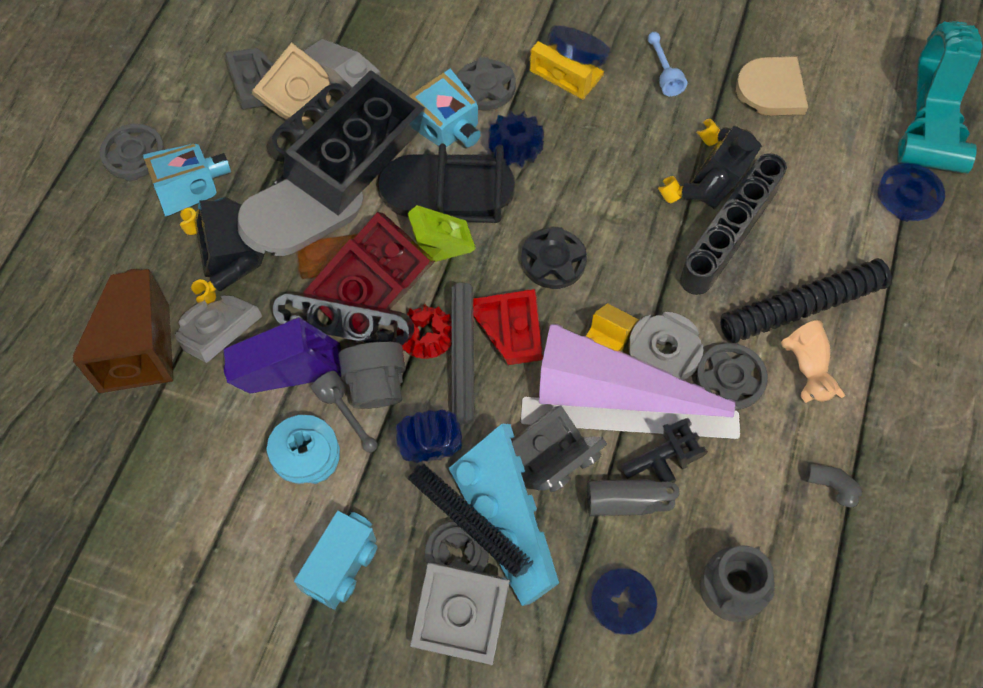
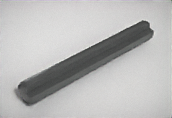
(463, 353)

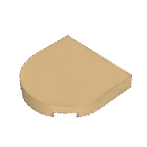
(291, 83)
(773, 86)

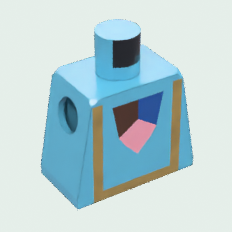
(448, 111)
(184, 176)

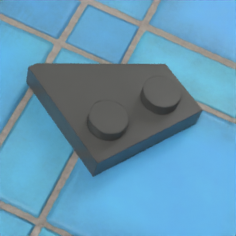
(247, 70)

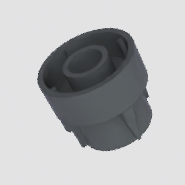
(373, 373)
(752, 568)

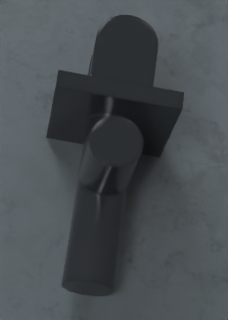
(657, 457)

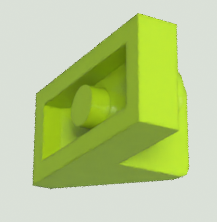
(440, 233)

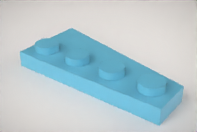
(495, 488)

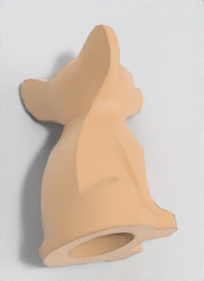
(813, 356)

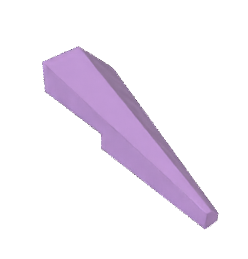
(592, 375)

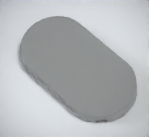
(288, 219)

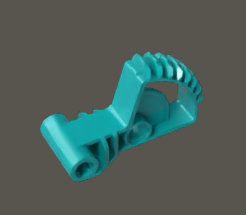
(943, 74)

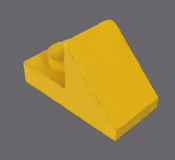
(611, 327)

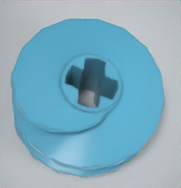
(306, 467)

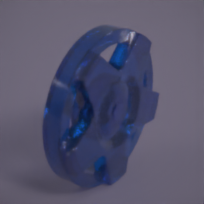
(911, 193)

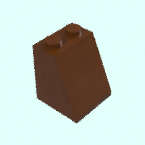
(127, 335)

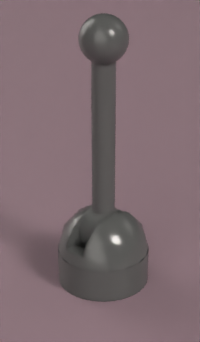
(330, 390)

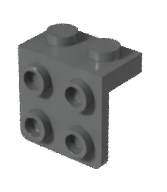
(553, 450)

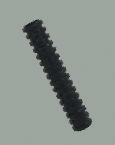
(805, 300)

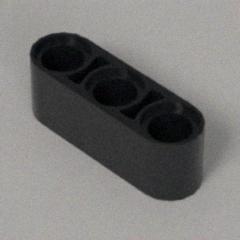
(294, 128)

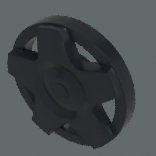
(553, 257)

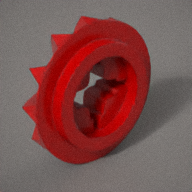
(431, 344)

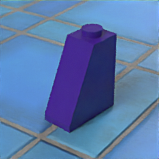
(281, 358)

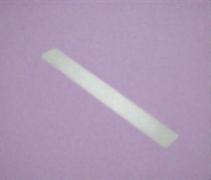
(633, 420)

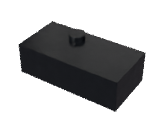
(353, 142)

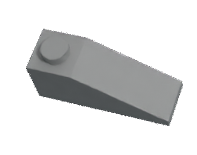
(340, 63)

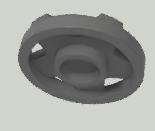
(487, 79)
(129, 150)
(733, 376)

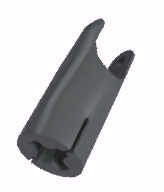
(629, 497)

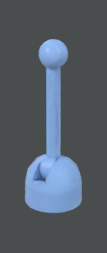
(671, 80)

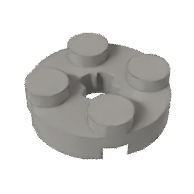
(669, 328)

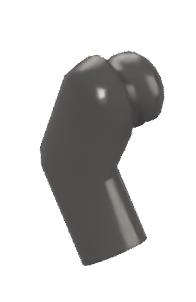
(848, 488)

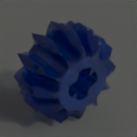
(519, 136)
(428, 436)

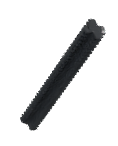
(470, 521)

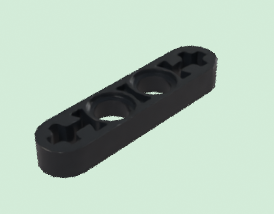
(343, 315)

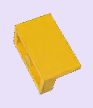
(562, 71)

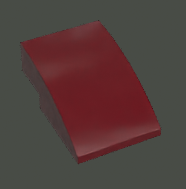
(372, 269)

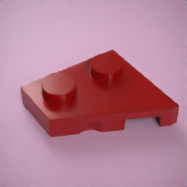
(512, 325)

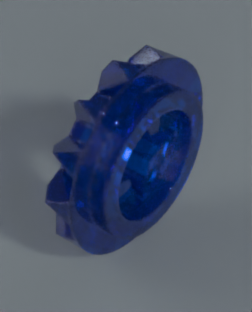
(640, 593)

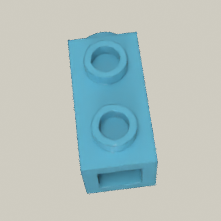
(337, 559)

